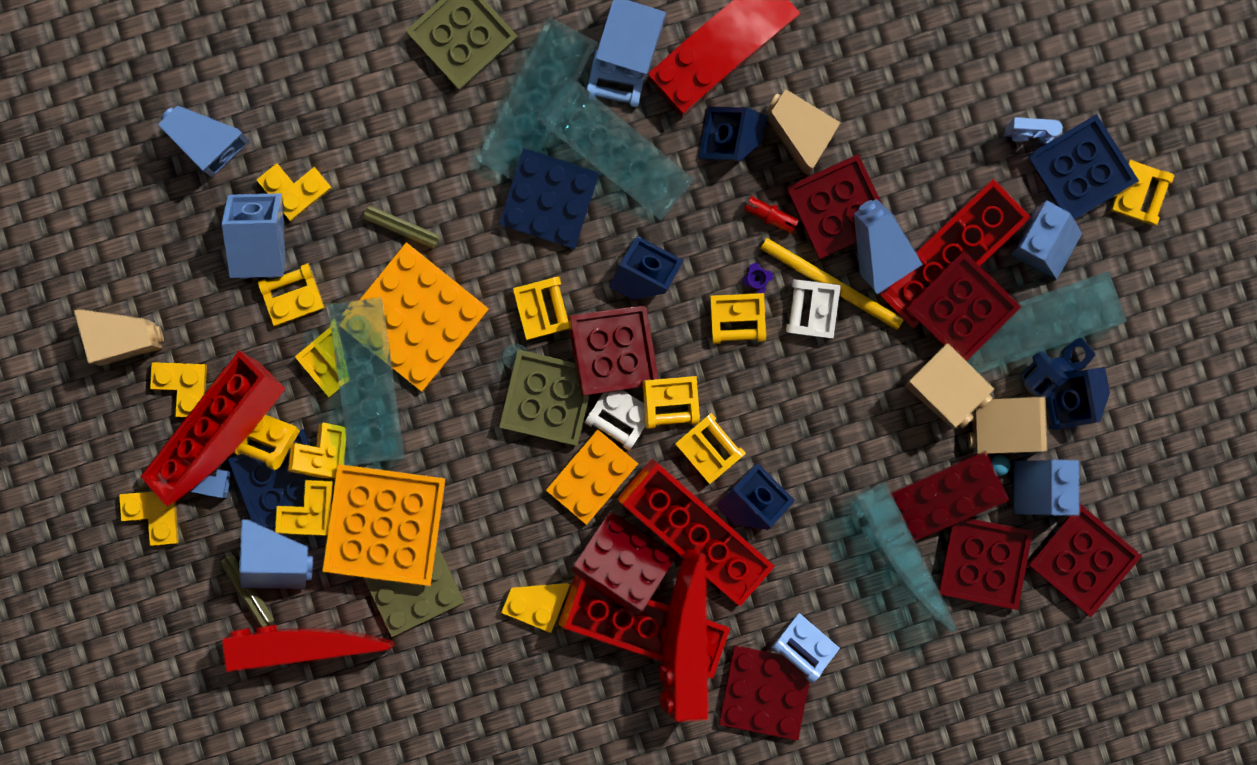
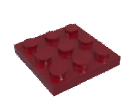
(829, 202)
(963, 306)
(612, 350)
(1085, 560)
(624, 563)
(985, 563)
(764, 693)

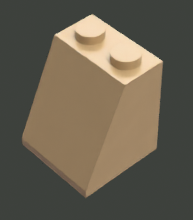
(801, 128)
(116, 337)
(950, 387)
(1009, 426)

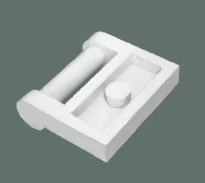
(822, 308)
(623, 408)

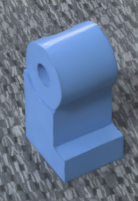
(214, 485)

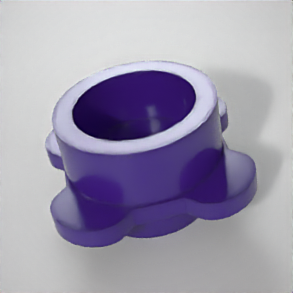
(758, 286)

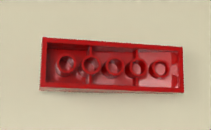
(719, 50)
(977, 229)
(213, 428)
(689, 524)
(603, 618)
(686, 644)
(290, 645)

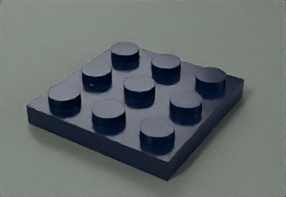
(1083, 168)
(549, 198)
(268, 488)

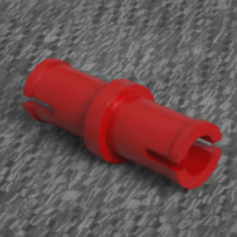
(771, 214)

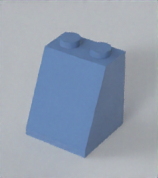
(630, 37)
(203, 139)
(254, 235)
(1047, 239)
(882, 247)
(1046, 487)
(272, 560)

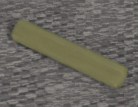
(401, 226)
(249, 595)

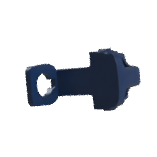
(1054, 368)

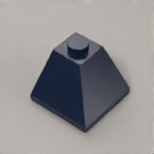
(731, 133)
(645, 270)
(1079, 399)
(755, 500)

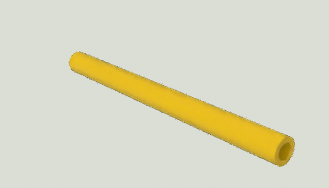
(820, 276)

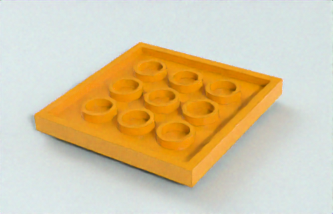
(424, 315)
(384, 525)

